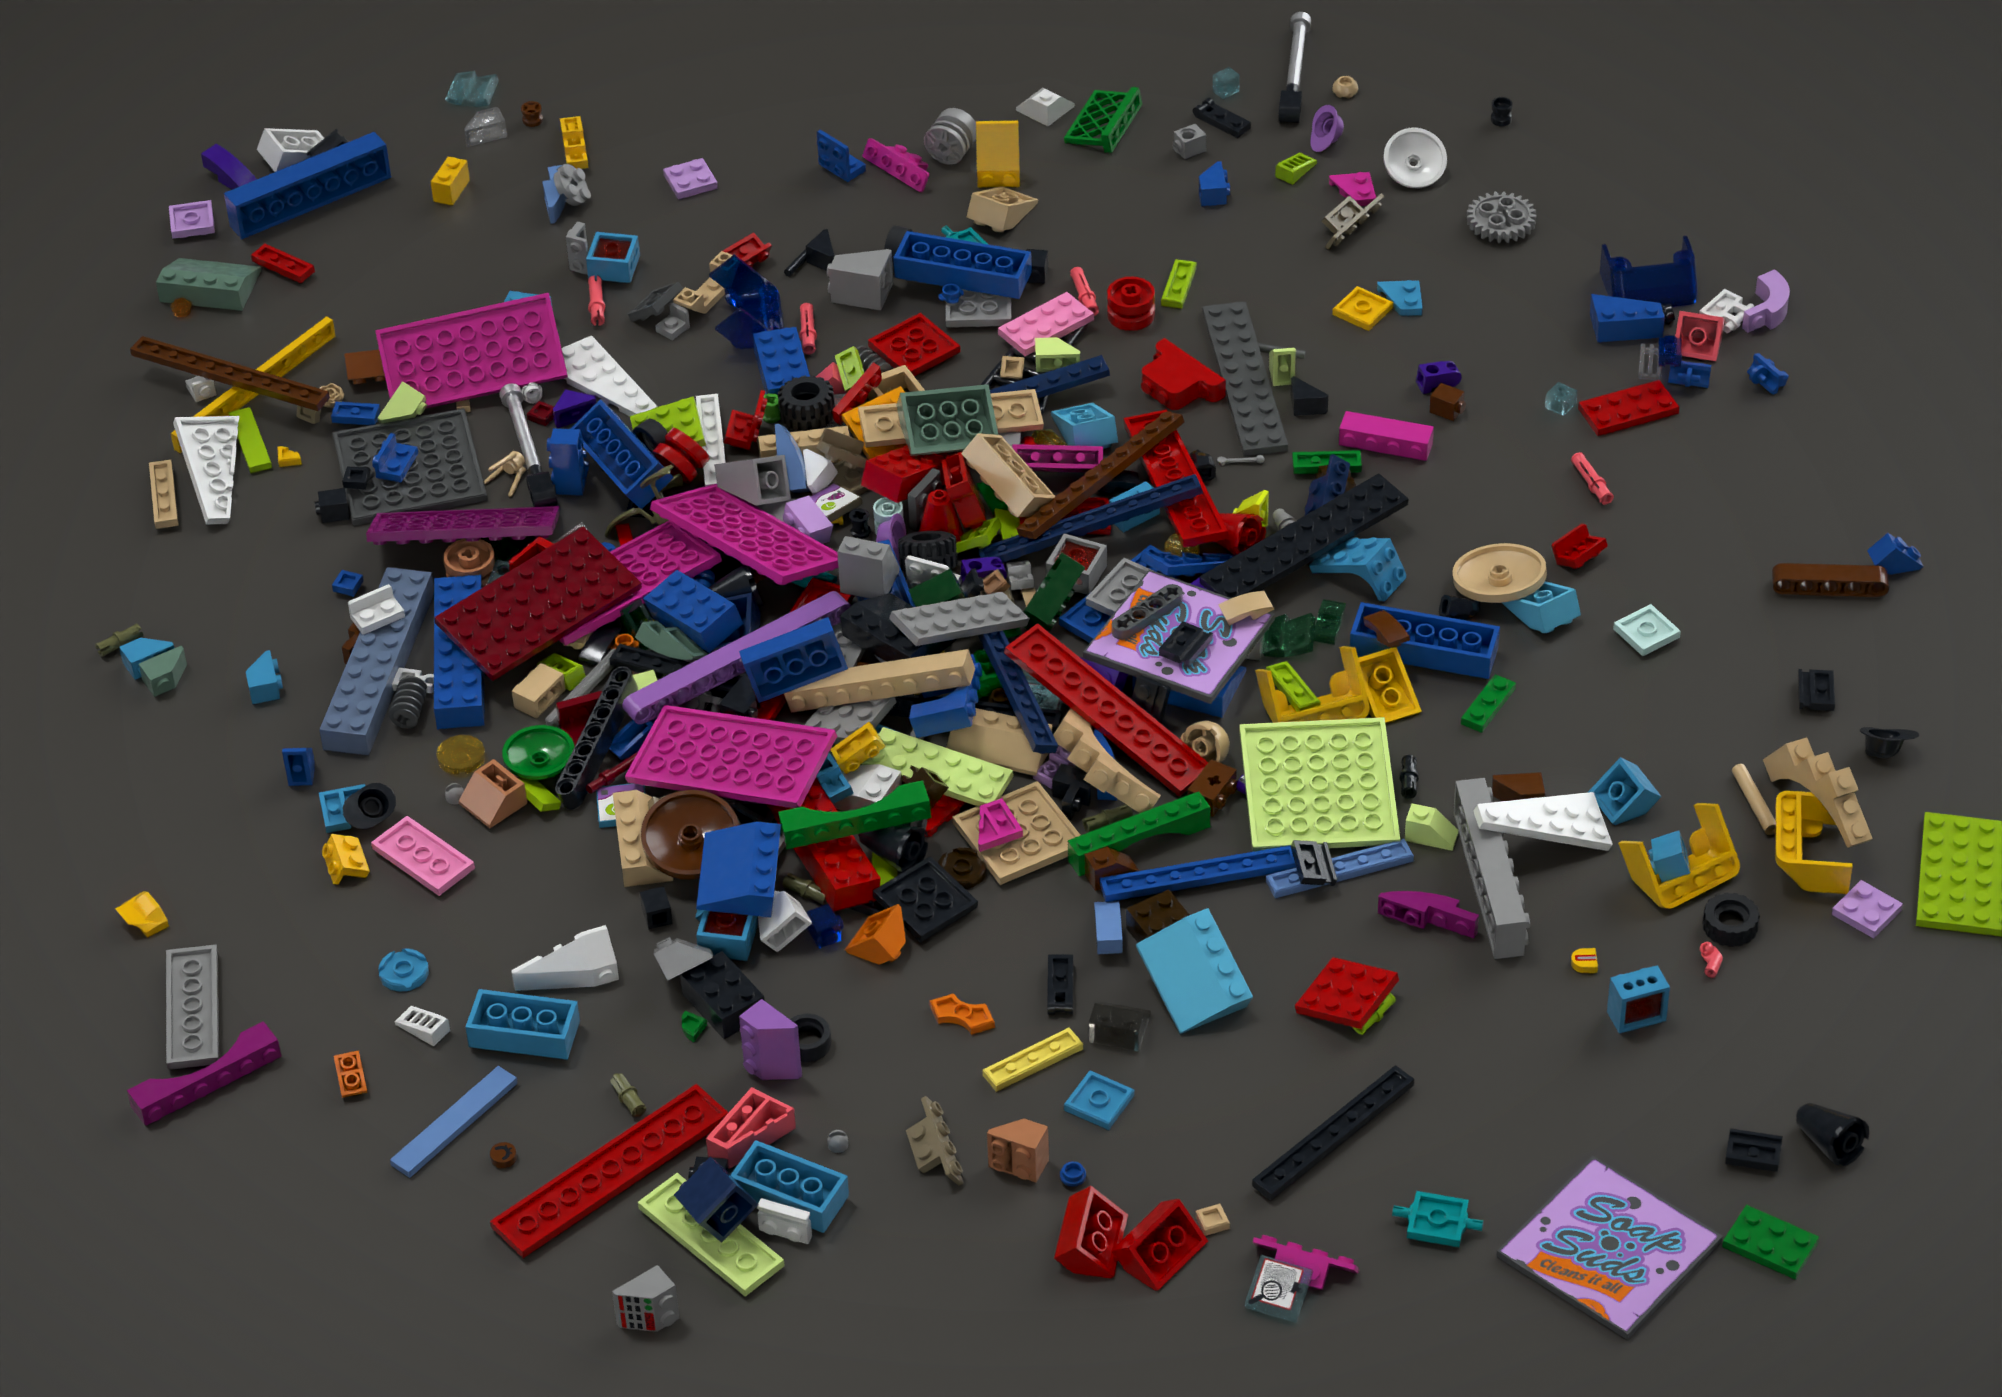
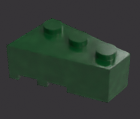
(1052, 592)

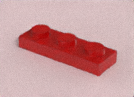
(282, 263)
(858, 393)

